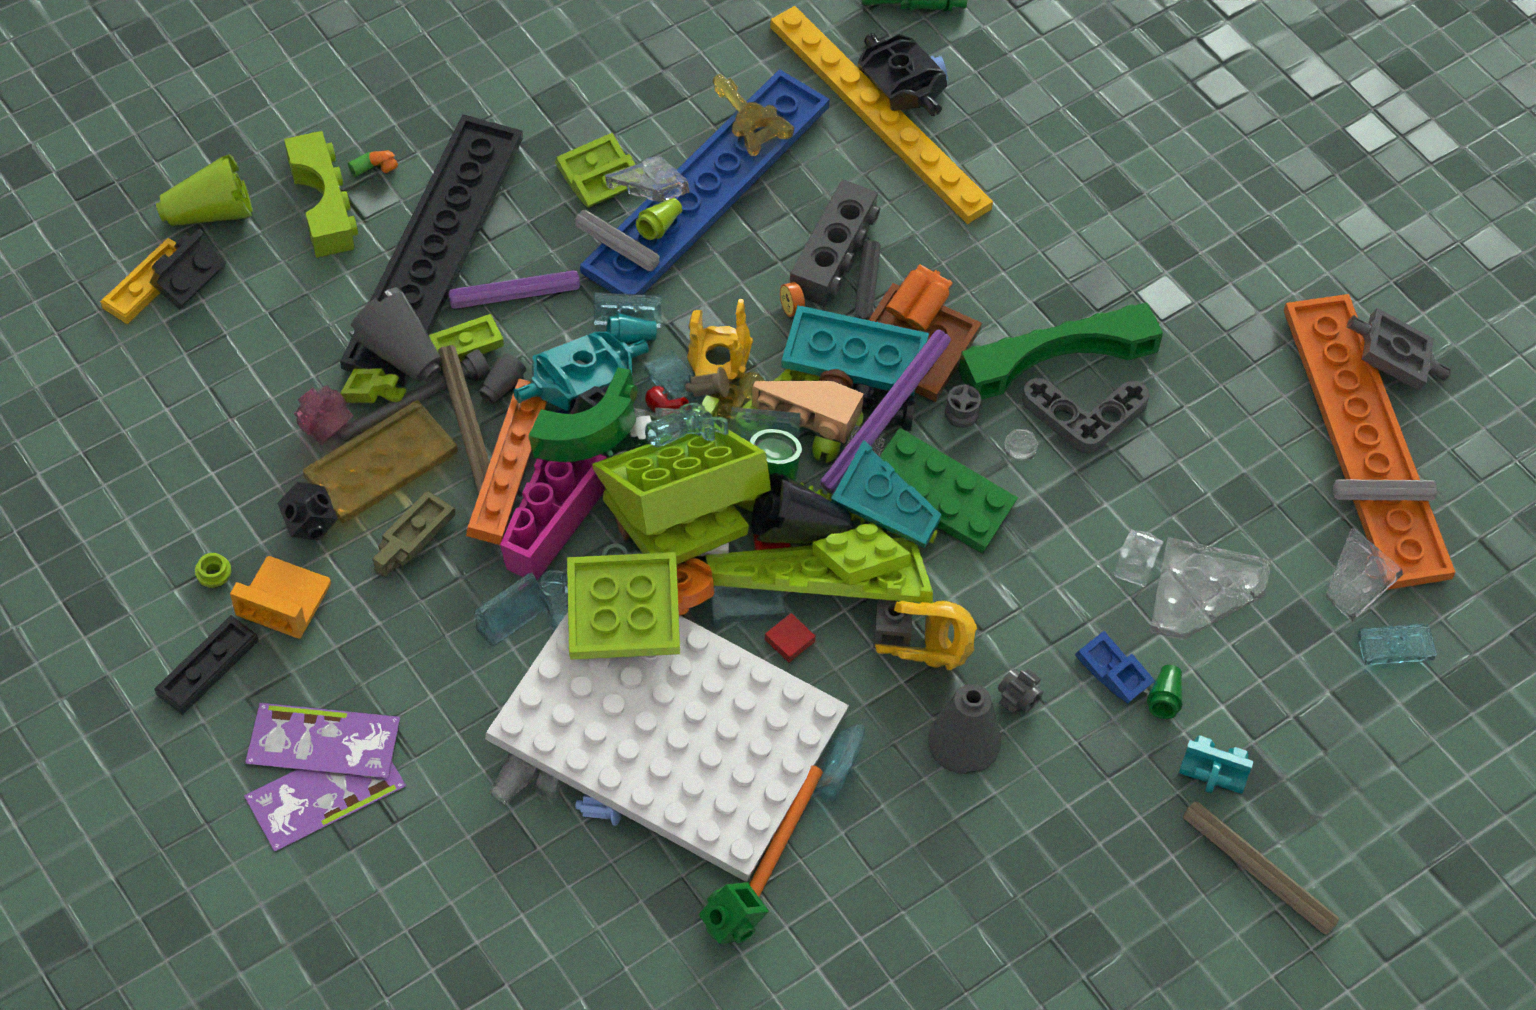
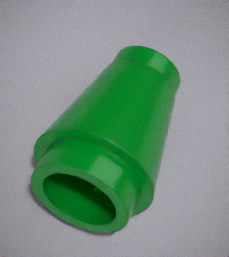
(1166, 693)

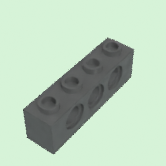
(834, 242)

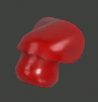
(655, 398)

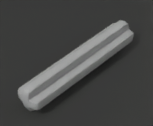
(617, 240)
(1384, 489)

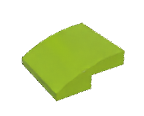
(587, 166)

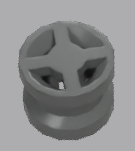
(964, 398)

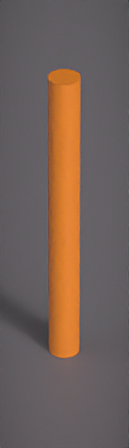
(785, 831)

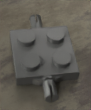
(1398, 349)

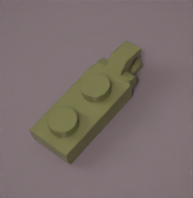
(412, 532)

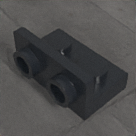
(186, 269)

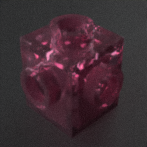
(322, 413)

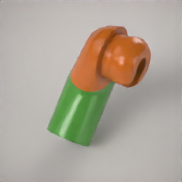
(372, 159)

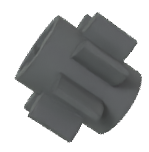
(1020, 690)

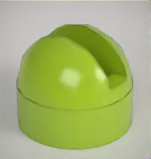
(826, 446)

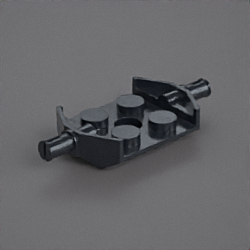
(908, 86)

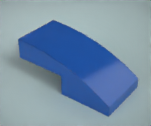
(1113, 669)

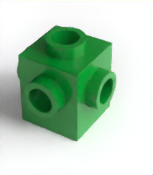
(733, 913)

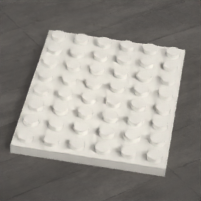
(680, 743)

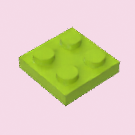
(861, 553)

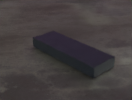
(206, 665)

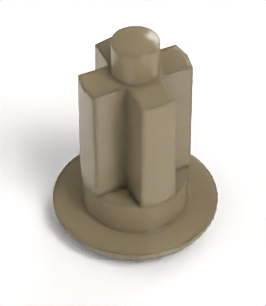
(709, 384)

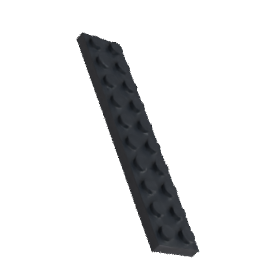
(443, 227)

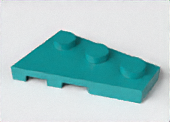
(882, 497)

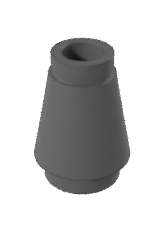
(502, 378)

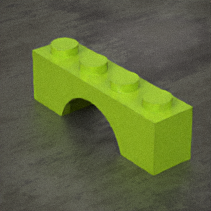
(328, 221)

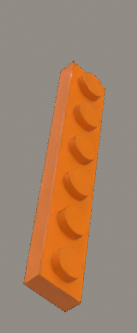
(505, 470)

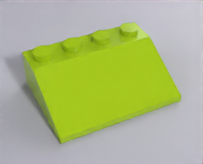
(683, 479)

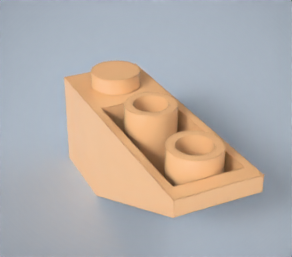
(822, 404)

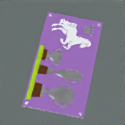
(323, 740)
(313, 800)

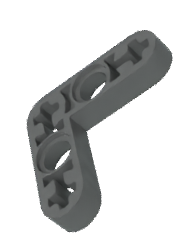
(1082, 421)

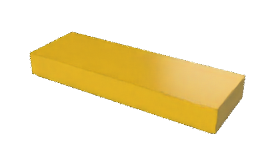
(135, 290)

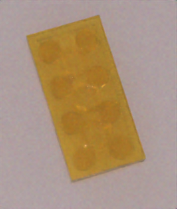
(381, 460)

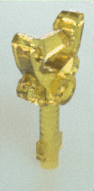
(751, 117)

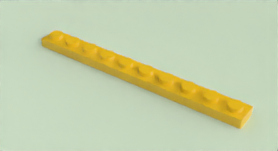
(874, 109)

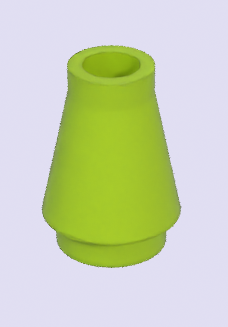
(656, 220)

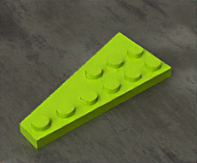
(802, 572)

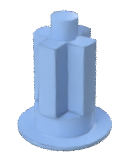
(596, 809)

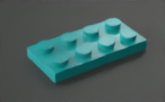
(862, 348)

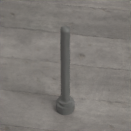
(473, 366)

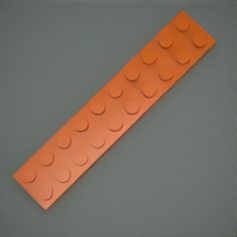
(1367, 436)

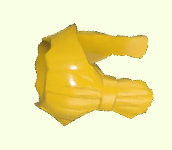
(707, 339)
(938, 649)

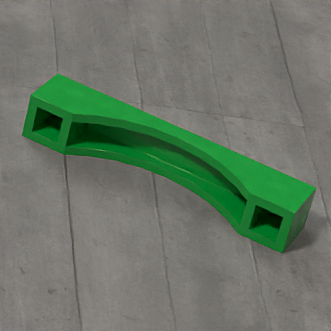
(1119, 333)

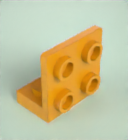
(281, 597)

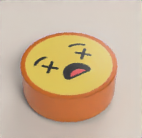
(791, 296)

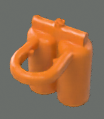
(920, 297)

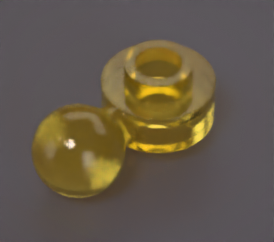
(737, 394)

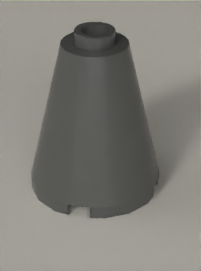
(397, 336)
(966, 731)

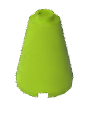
(207, 196)

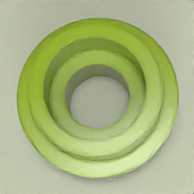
(211, 562)

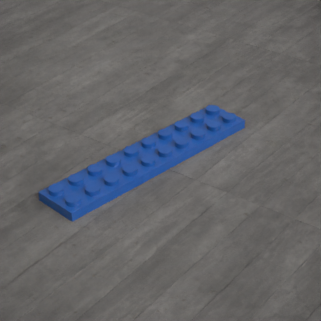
(716, 178)

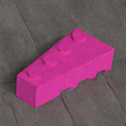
(549, 513)

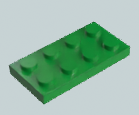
(968, 502)

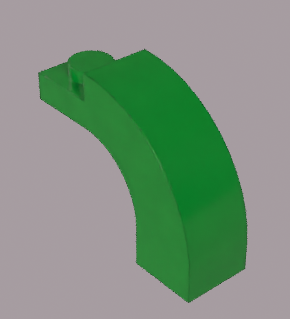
(587, 433)

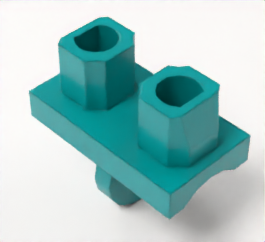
(1216, 766)

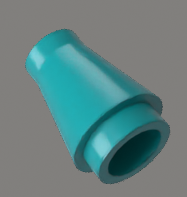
(631, 329)

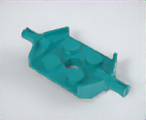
(561, 379)

